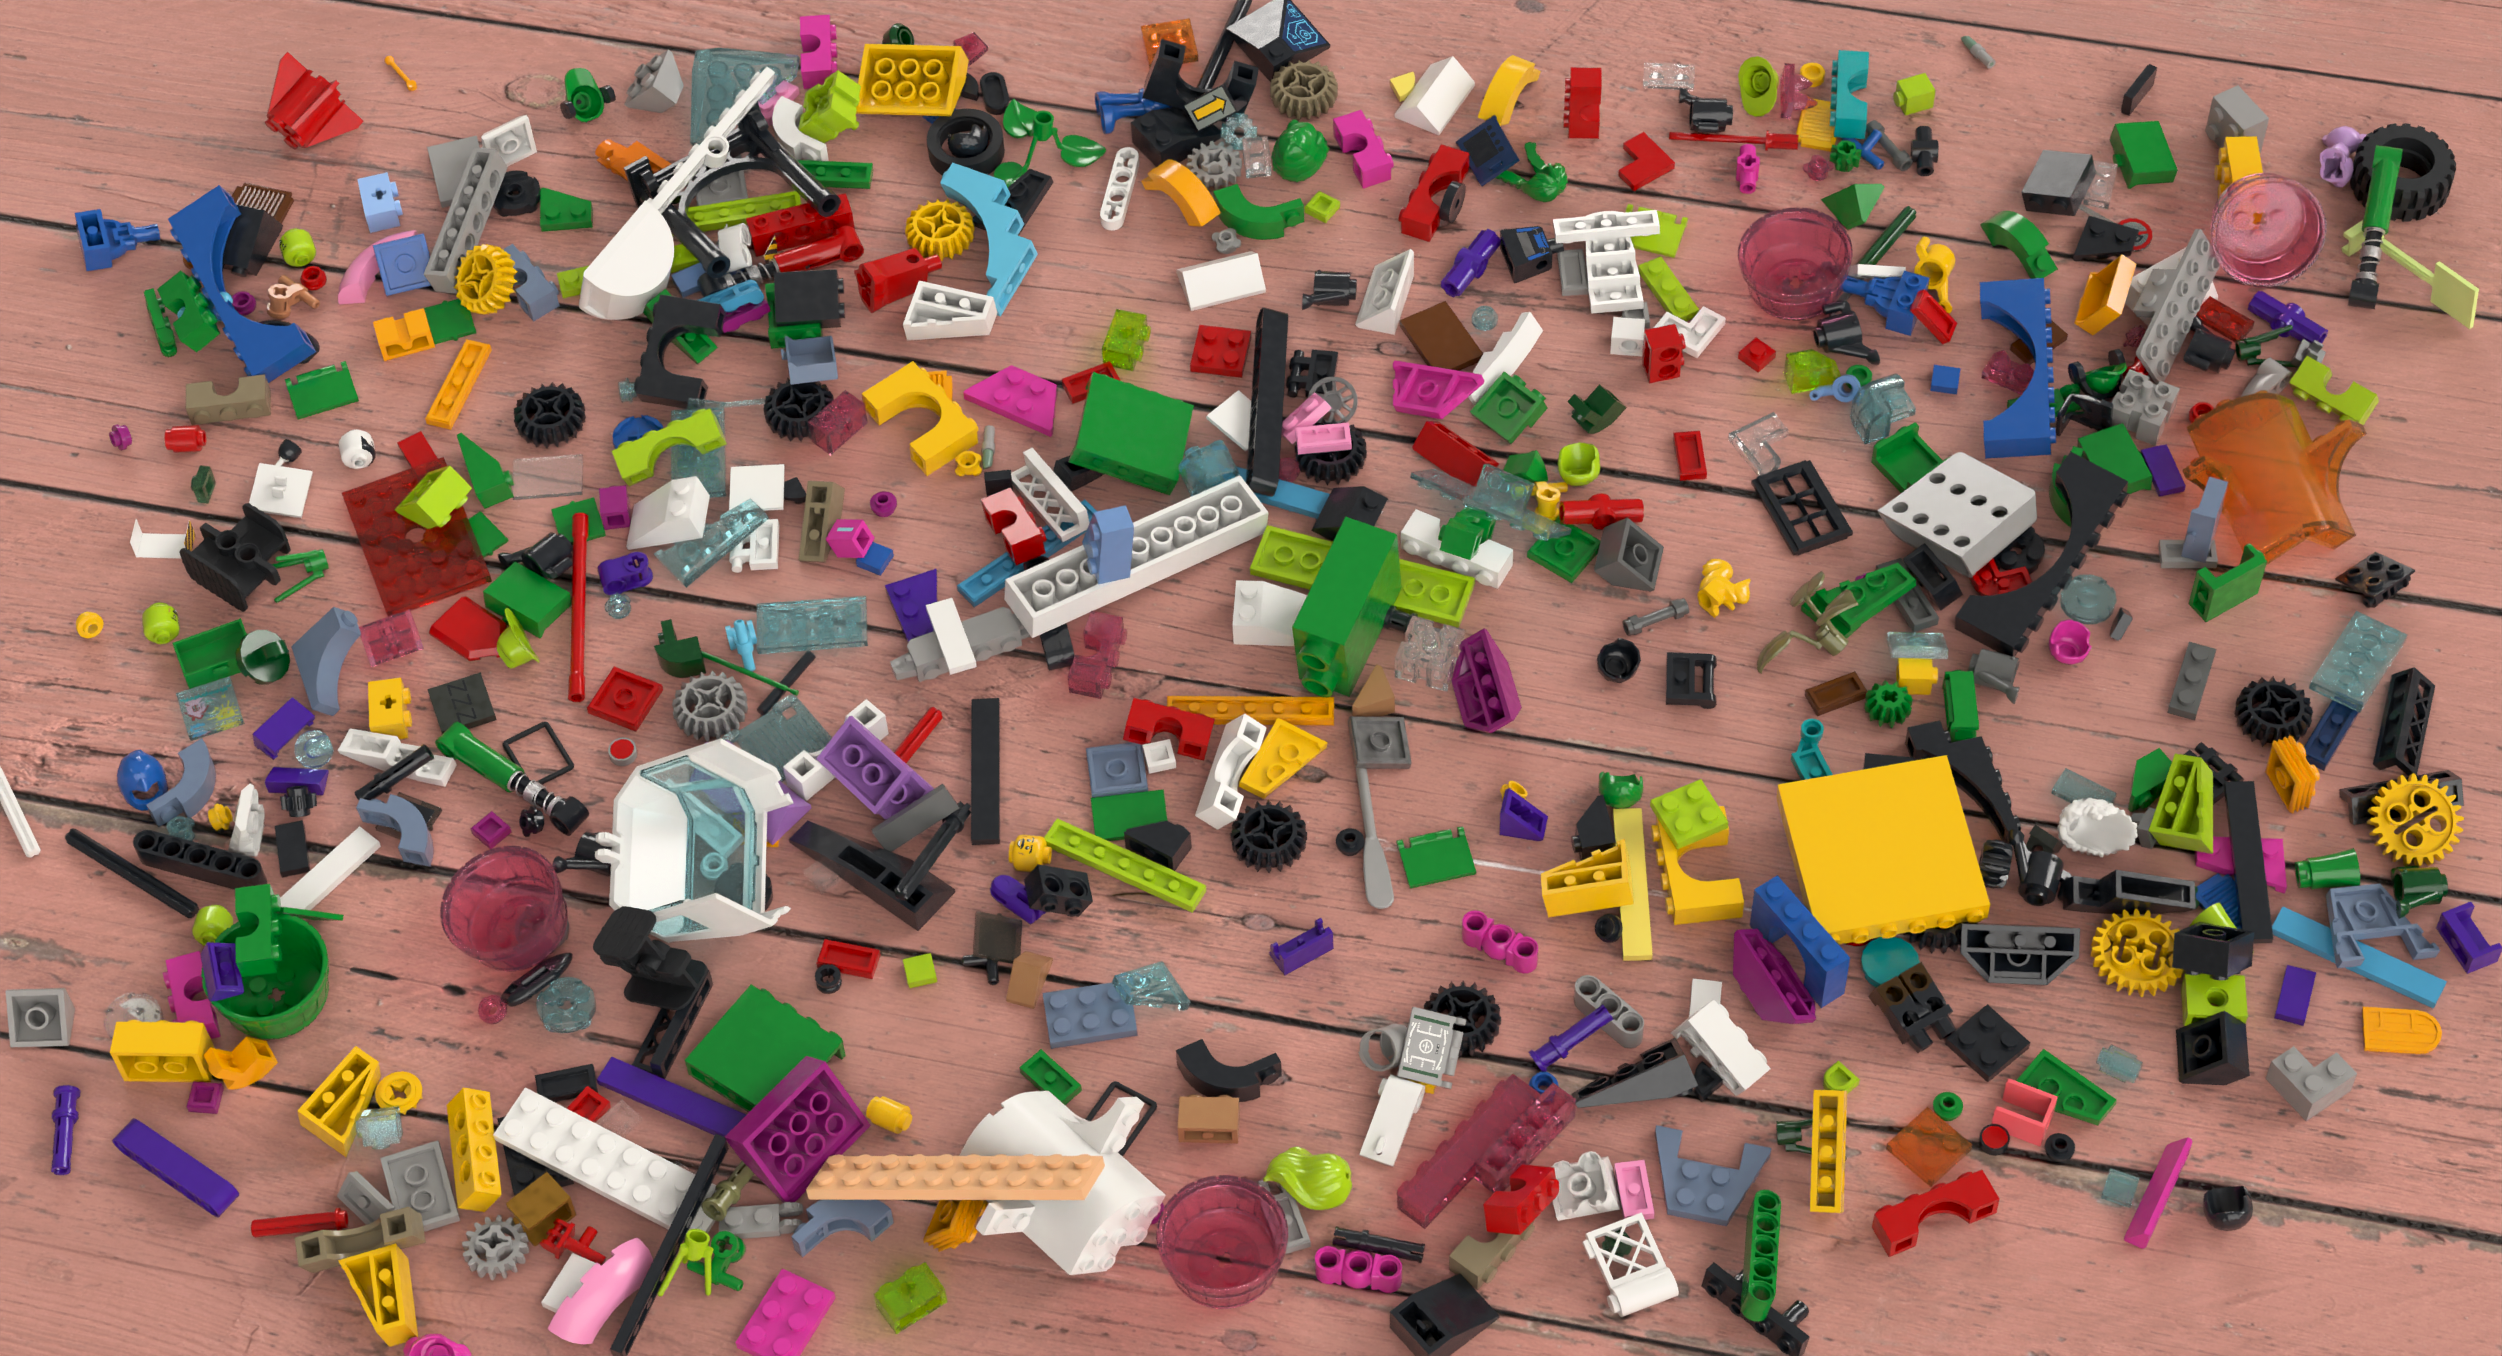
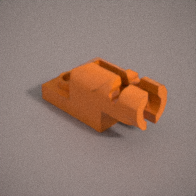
(618, 156)

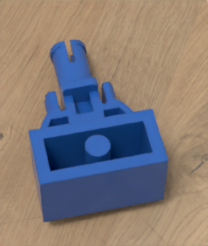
(108, 239)
(1891, 298)

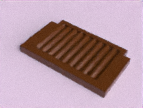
(272, 200)

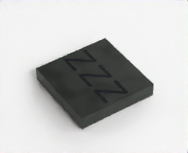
(463, 702)

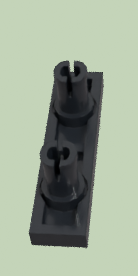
(1776, 1327)

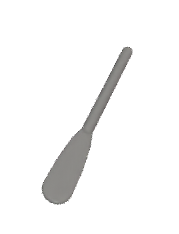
(1375, 868)

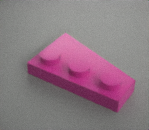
(2222, 862)

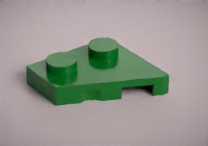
(564, 211)

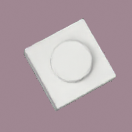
(1159, 756)

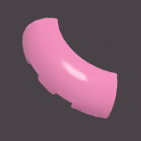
(362, 273)
(602, 1292)

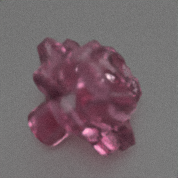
(2134, 336)

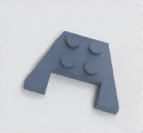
(2368, 914)
(1703, 1189)

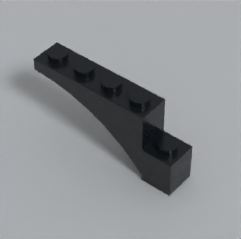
(1971, 771)

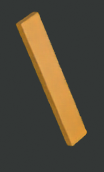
(1260, 708)

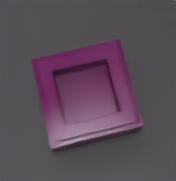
(491, 830)
(205, 1097)

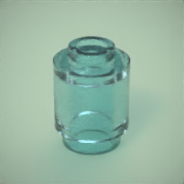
(2119, 1064)

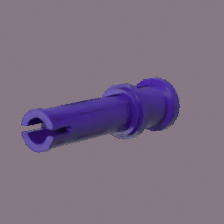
(1558, 1046)
(64, 1118)

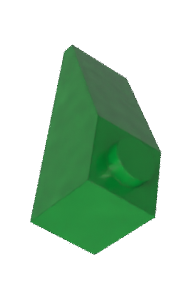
(692, 344)
(486, 474)

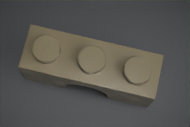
(249, 401)
(1480, 1260)

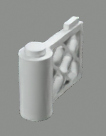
(1638, 1289)

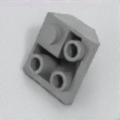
(655, 85)

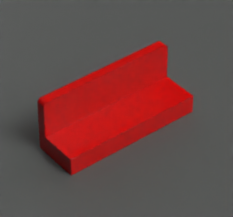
(1451, 452)

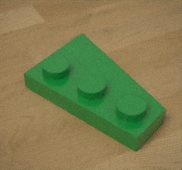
(2075, 1093)

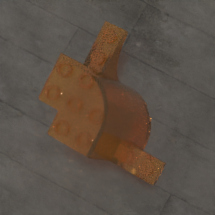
(2277, 478)

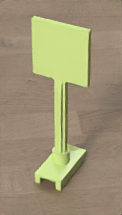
(2449, 289)

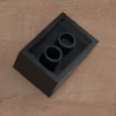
(1169, 135)

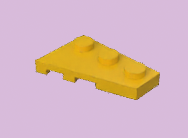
(1280, 757)

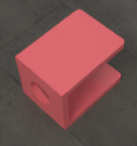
(2029, 1099)

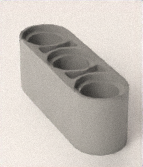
(1623, 1013)

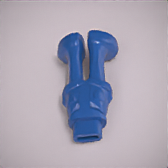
(1111, 107)

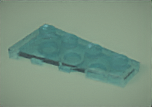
(694, 557)

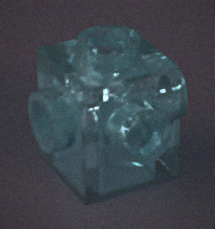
(1233, 123)

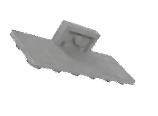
(2172, 302)

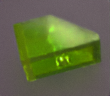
(1808, 370)

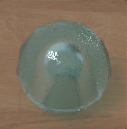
(313, 749)

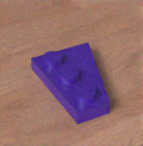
(910, 601)

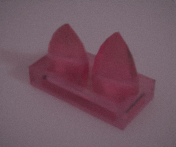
(1789, 97)
(2007, 372)

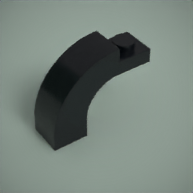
(1216, 1079)

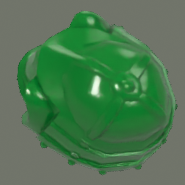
(1299, 152)

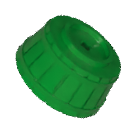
(299, 973)

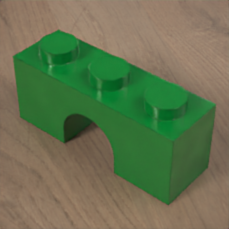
(197, 323)
(1466, 532)
(258, 951)

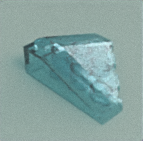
(722, 74)

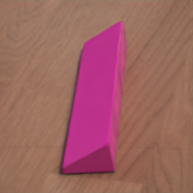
(2158, 1193)

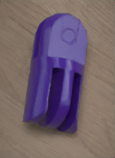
(1013, 897)

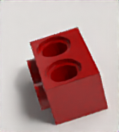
(1662, 353)

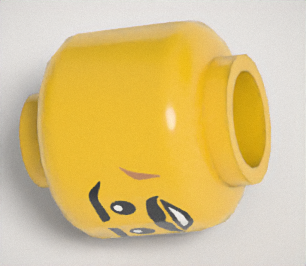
(1028, 852)

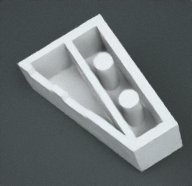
(948, 313)
(1723, 1046)

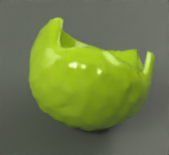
(1579, 463)

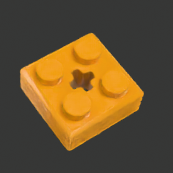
(2292, 773)
(954, 1223)

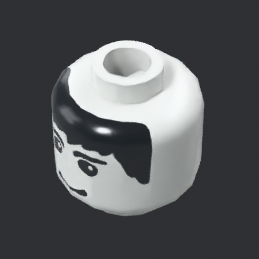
(357, 447)

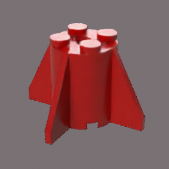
(307, 107)

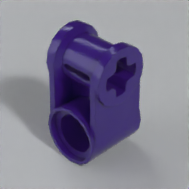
(622, 573)

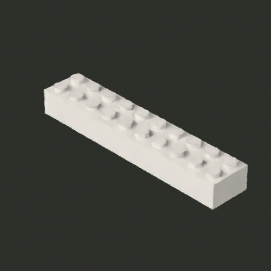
(1161, 547)

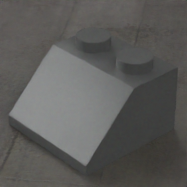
(1628, 556)

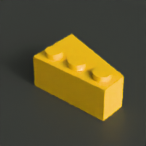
(1589, 884)
(341, 1100)
(385, 1291)

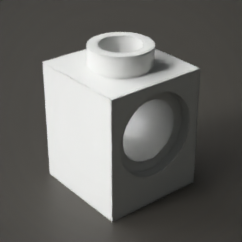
(1627, 336)

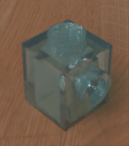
(380, 1127)

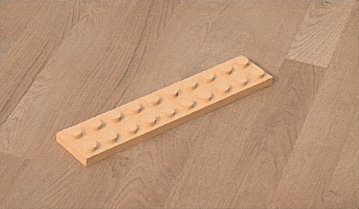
(956, 1177)

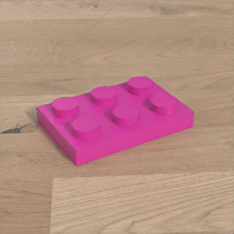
(785, 1317)

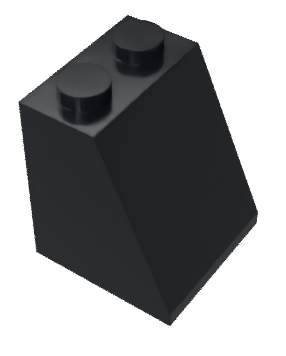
(250, 241)

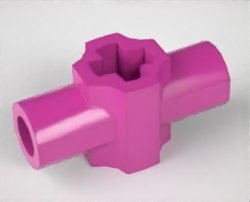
(1747, 168)

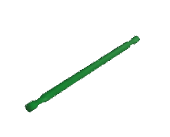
(749, 673)

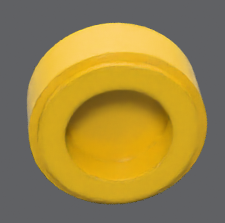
(1814, 73)

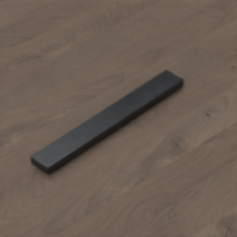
(670, 1247)

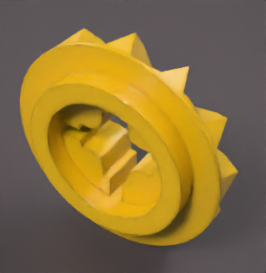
(399, 1082)

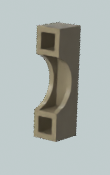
(325, 1247)

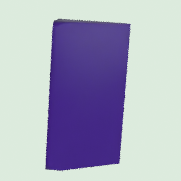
(282, 778)
(221, 971)

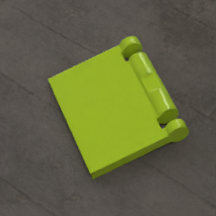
(1669, 238)

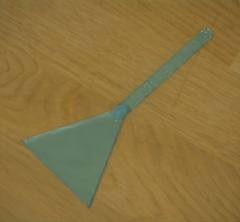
(694, 403)

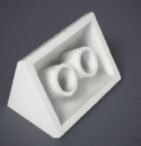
(1436, 96)
(1222, 280)
(1387, 294)

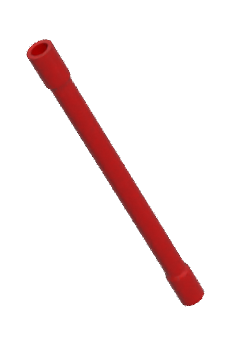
(576, 680)

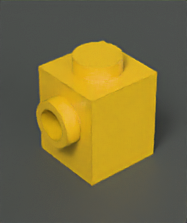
(1916, 675)

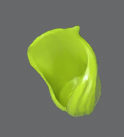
(1312, 1180)

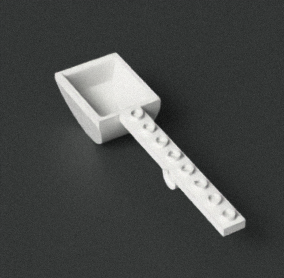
(641, 254)

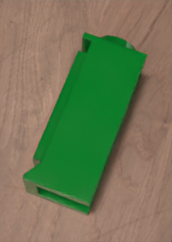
(1960, 704)

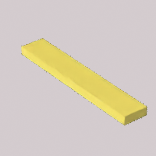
(1634, 917)

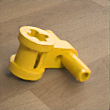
(1547, 497)

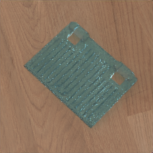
(779, 739)

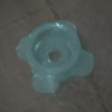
(181, 823)

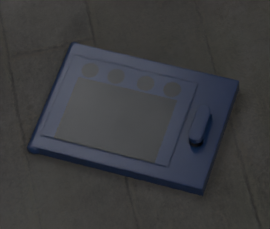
(1487, 150)

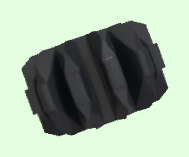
(1995, 863)

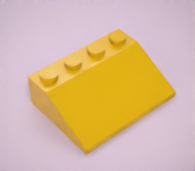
(911, 79)

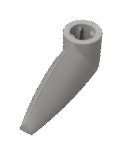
(2269, 377)

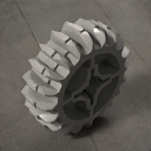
(709, 696)

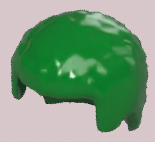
(1620, 791)

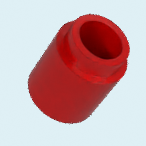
(185, 438)

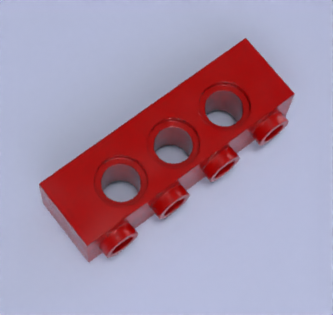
(796, 226)

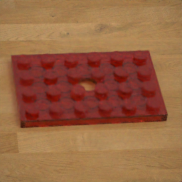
(409, 571)

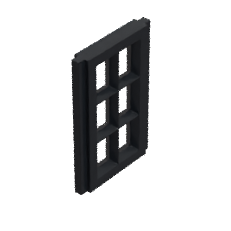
(1782, 521)

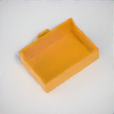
(2105, 295)

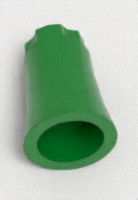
(2329, 871)

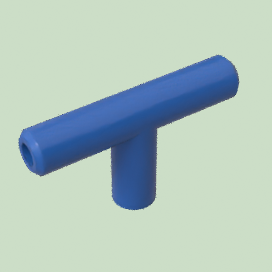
(1866, 148)

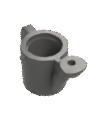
(1995, 672)

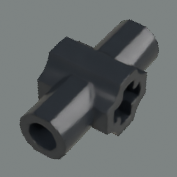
(1924, 151)

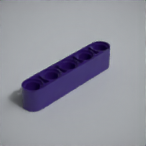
(175, 1167)

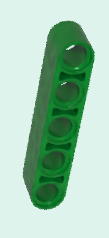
(1761, 1255)

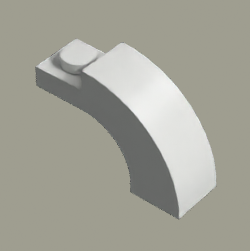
(786, 124)

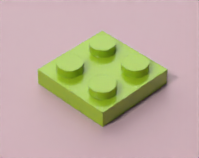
(1689, 814)

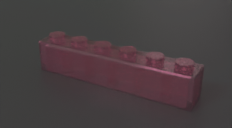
(1455, 1160)

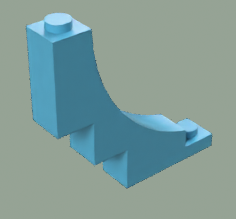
(1008, 253)

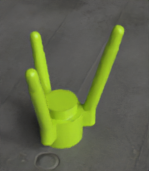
(693, 1249)

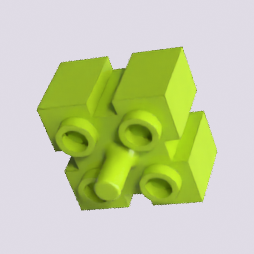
(830, 108)

